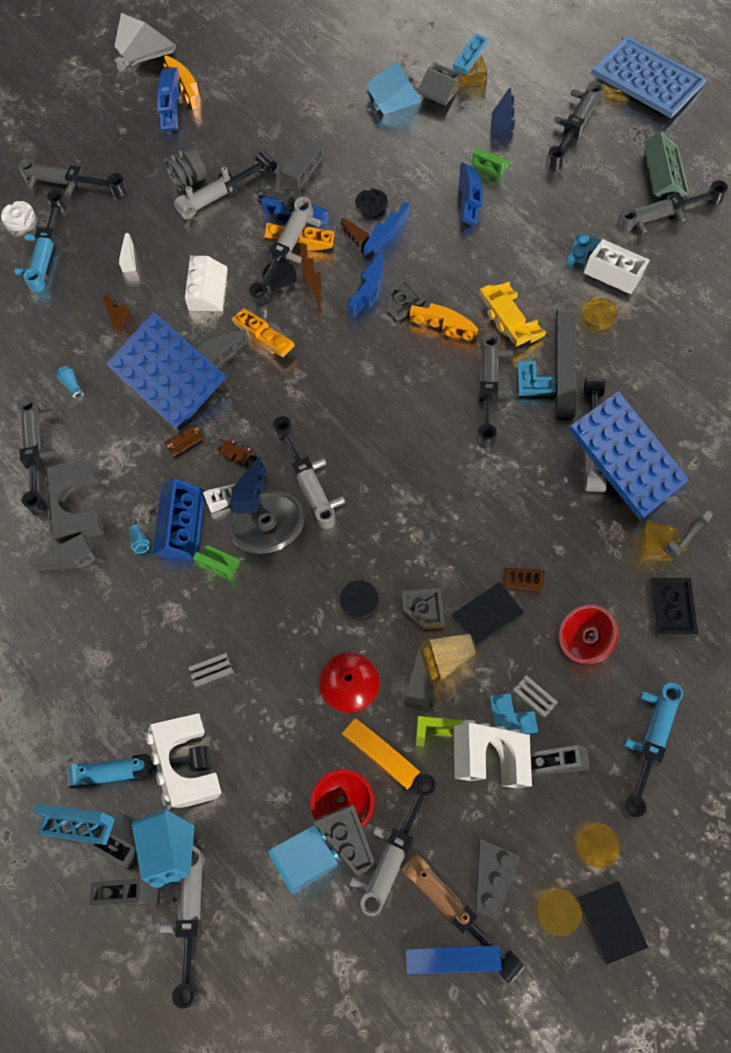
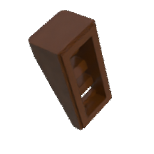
(354, 233)
(531, 573)

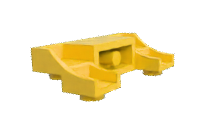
(507, 315)

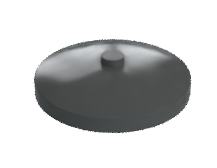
(272, 527)

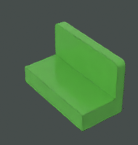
(489, 161)
(217, 562)

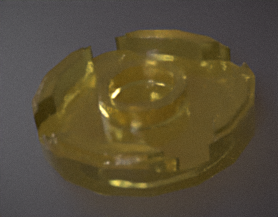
(614, 94)
(599, 313)
(597, 845)
(559, 912)

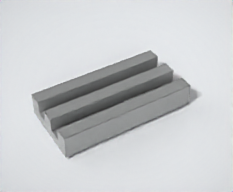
(192, 669)
(538, 689)

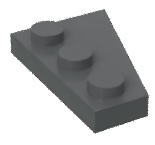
(347, 836)

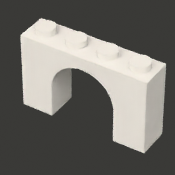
(511, 745)
(177, 790)

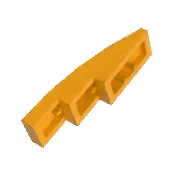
(381, 753)

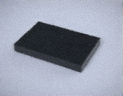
(673, 607)
(488, 613)
(612, 923)

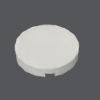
(18, 216)

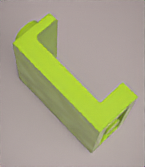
(435, 726)

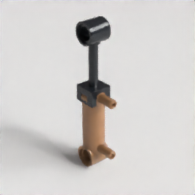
(456, 911)

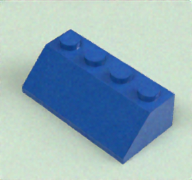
(178, 520)

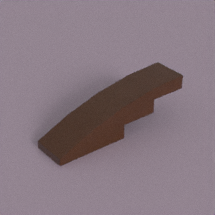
(311, 278)

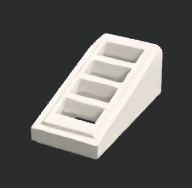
(127, 255)
(215, 493)

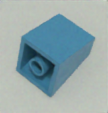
(392, 90)
(163, 847)
(303, 859)

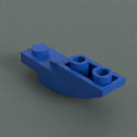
(167, 99)
(472, 193)
(282, 215)
(370, 285)

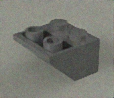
(440, 83)
(121, 842)

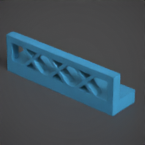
(64, 815)

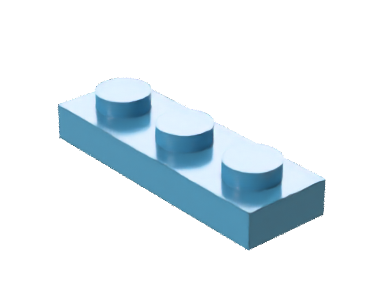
(470, 53)

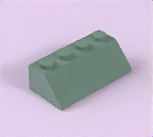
(665, 167)

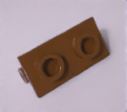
(183, 440)
(230, 448)

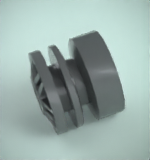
(185, 168)

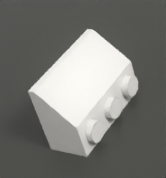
(616, 266)
(205, 284)

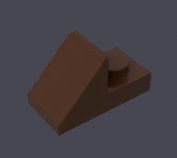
(117, 314)

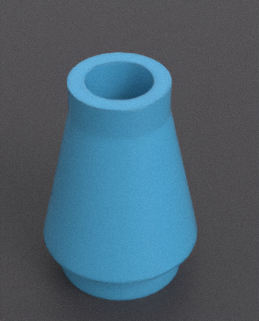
(68, 379)
(138, 540)

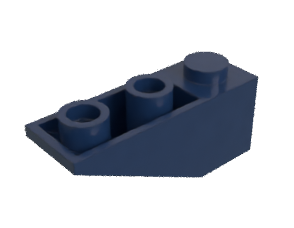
(502, 116)
(247, 490)

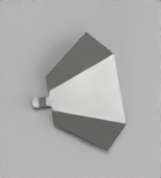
(139, 42)

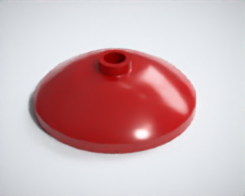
(579, 628)
(351, 695)
(342, 783)

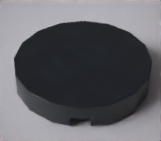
(371, 203)
(283, 277)
(359, 599)

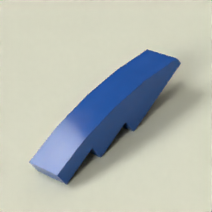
(385, 232)
(453, 960)

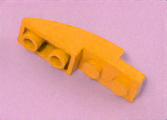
(186, 81)
(314, 238)
(451, 322)
(262, 334)

